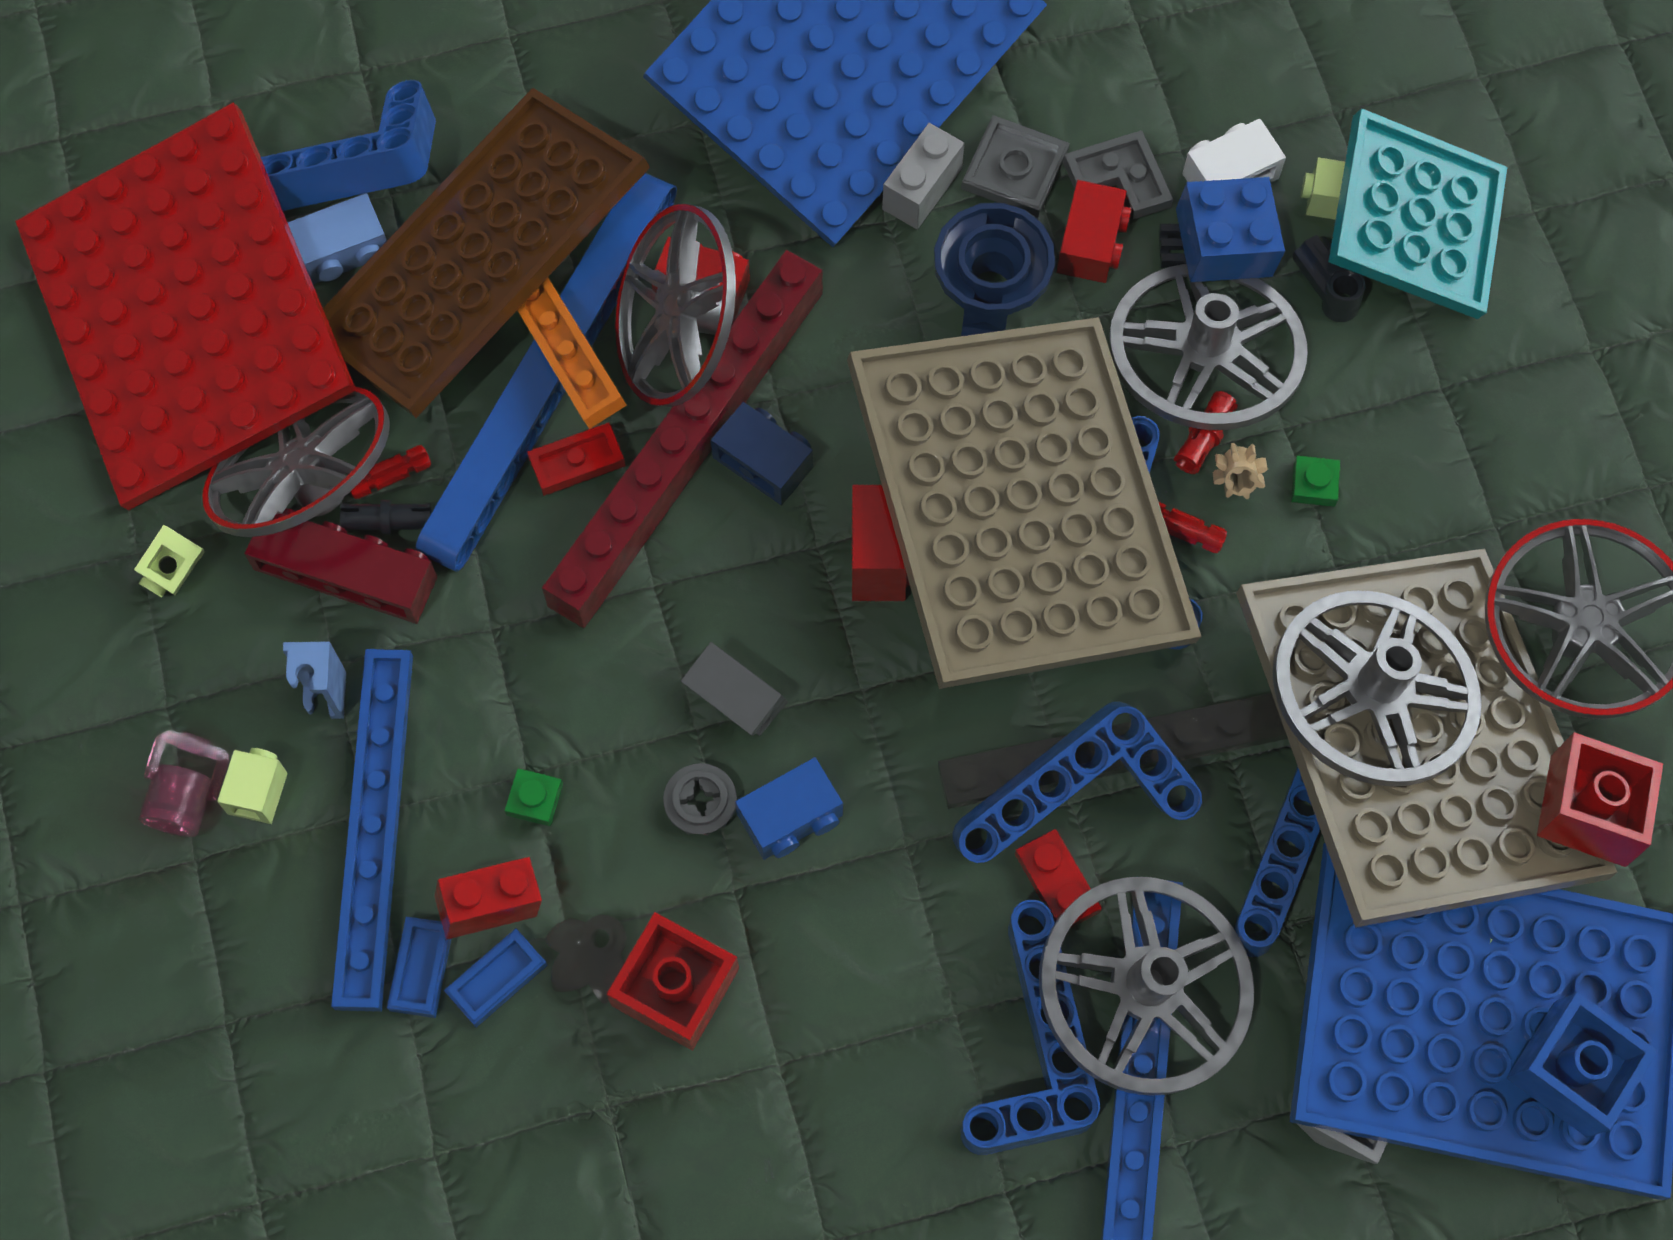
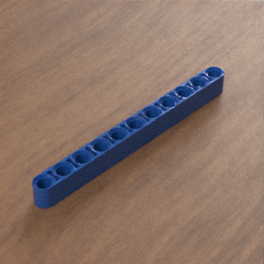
(534, 387)

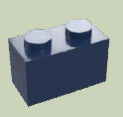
(763, 452)

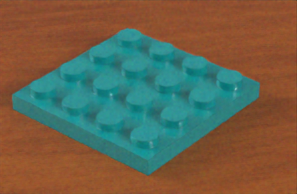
(1418, 214)

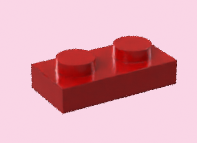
(576, 458)
(1055, 875)

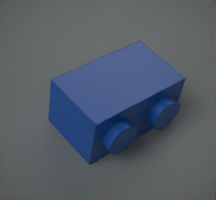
(790, 809)

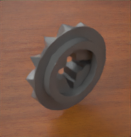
(713, 783)

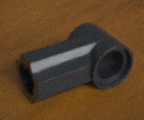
(1330, 279)

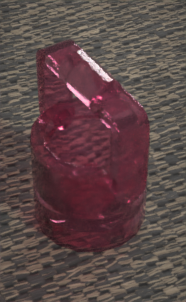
(176, 794)

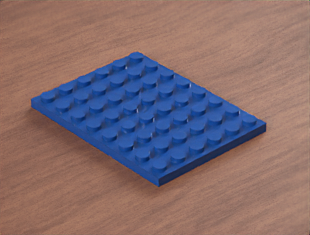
(831, 90)
(1427, 1017)

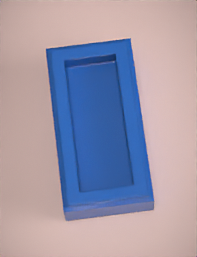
(419, 968)
(496, 977)

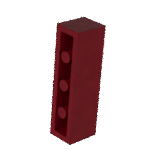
(346, 567)

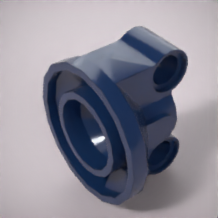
(997, 241)

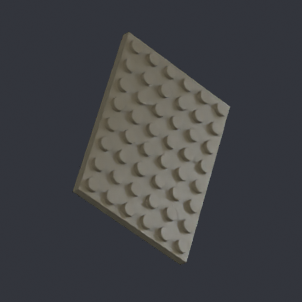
(1021, 501)
(1475, 825)

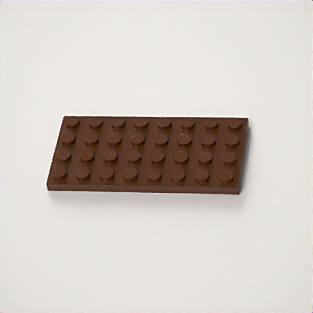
(478, 249)

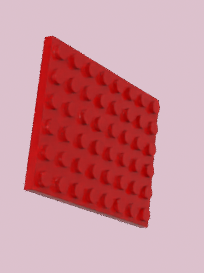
(183, 307)

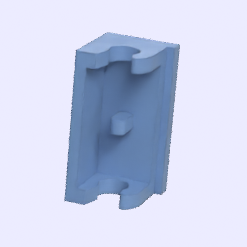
(319, 673)

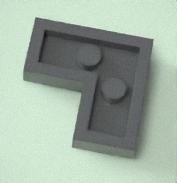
(1123, 163)

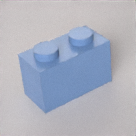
(338, 238)

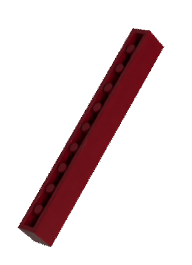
(682, 443)

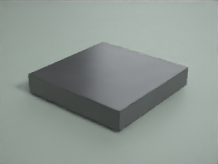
(1015, 165)

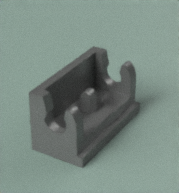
(734, 690)

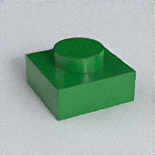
(1315, 481)
(533, 797)

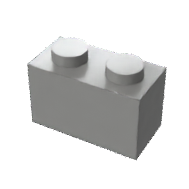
(923, 176)

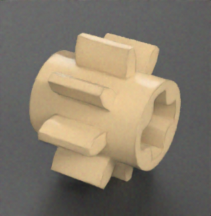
(1240, 471)

